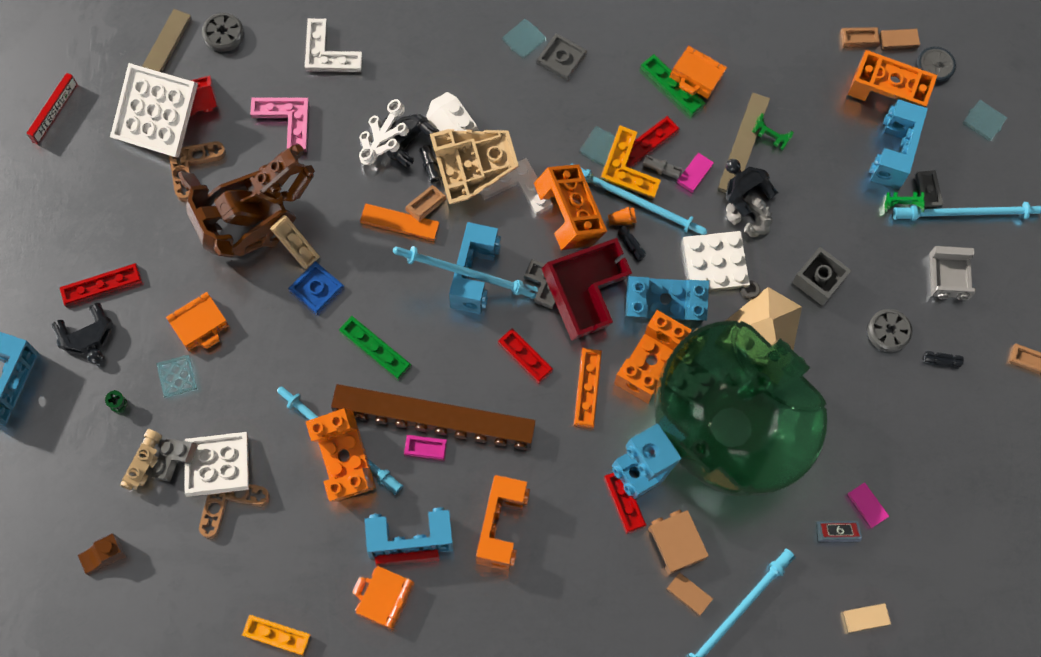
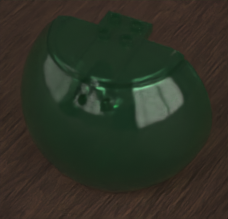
(740, 410)

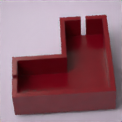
(576, 285)

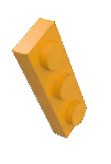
(276, 635)

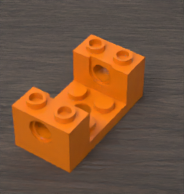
(875, 75)
(583, 220)
(658, 341)
(337, 433)
(505, 493)

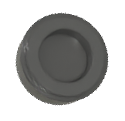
(751, 291)

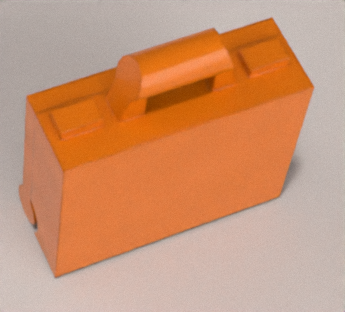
(697, 72)
(198, 322)
(383, 597)

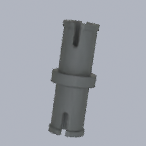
(662, 167)

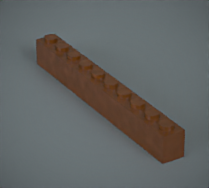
(435, 416)

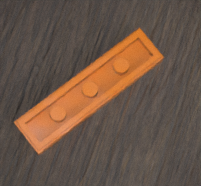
(399, 222)
(587, 388)

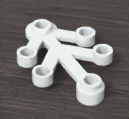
(370, 152)

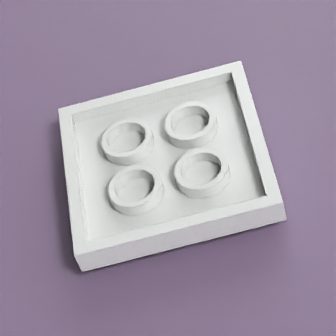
(717, 260)
(218, 465)

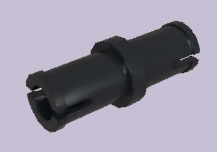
(430, 164)

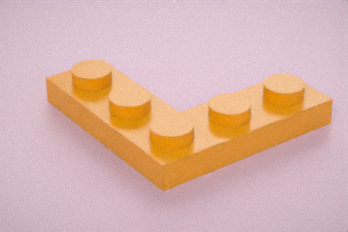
(620, 175)

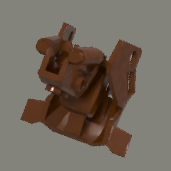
(246, 203)

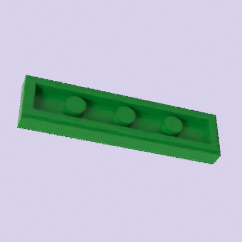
(661, 76)
(375, 348)

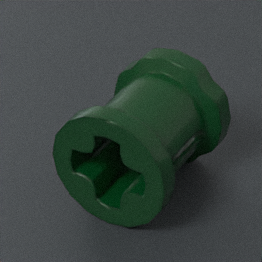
(110, 401)

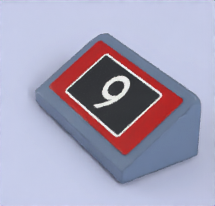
(838, 531)

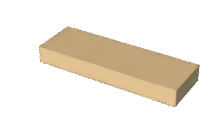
(295, 242)

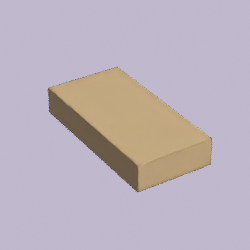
(866, 618)

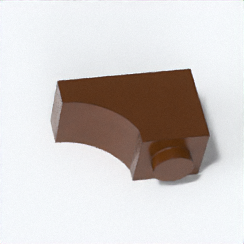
(102, 553)

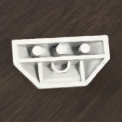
(449, 113)

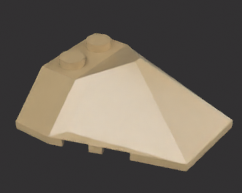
(472, 160)
(771, 316)

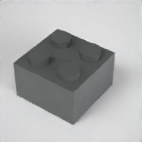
(821, 276)

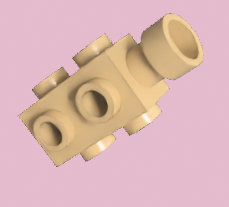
(140, 465)

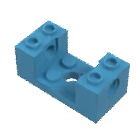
(906, 122)
(477, 242)
(687, 301)
(19, 360)
(649, 457)
(379, 541)

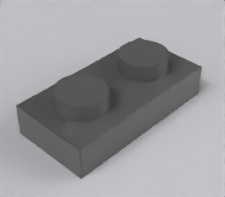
(928, 183)

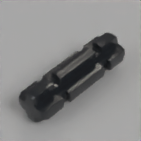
(631, 243)
(943, 359)

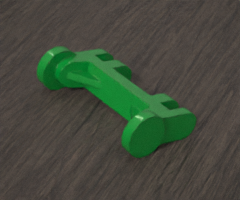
(779, 138)
(918, 201)

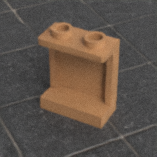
(678, 541)

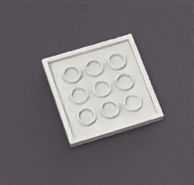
(154, 110)

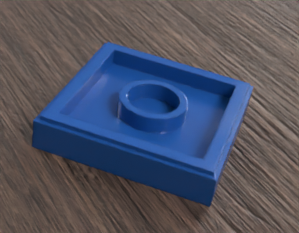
(316, 288)

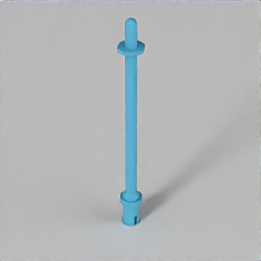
(914, 212)
(688, 224)
(517, 287)
(382, 476)
(776, 569)

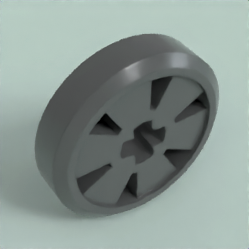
(213, 28)
(886, 320)

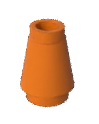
(623, 217)

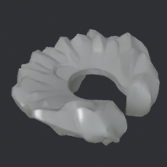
(761, 212)

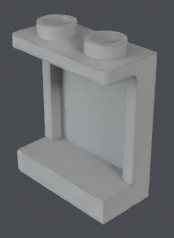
(951, 272)

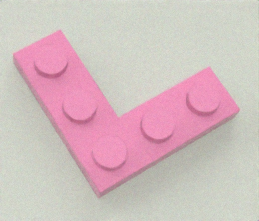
(292, 108)

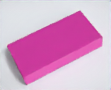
(695, 172)
(425, 447)
(868, 505)

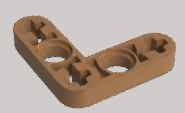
(188, 160)
(228, 496)

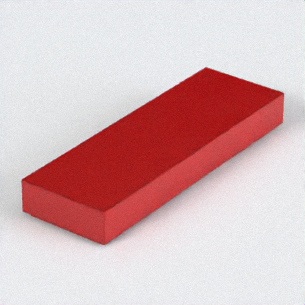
(525, 355)
(625, 504)
(407, 558)

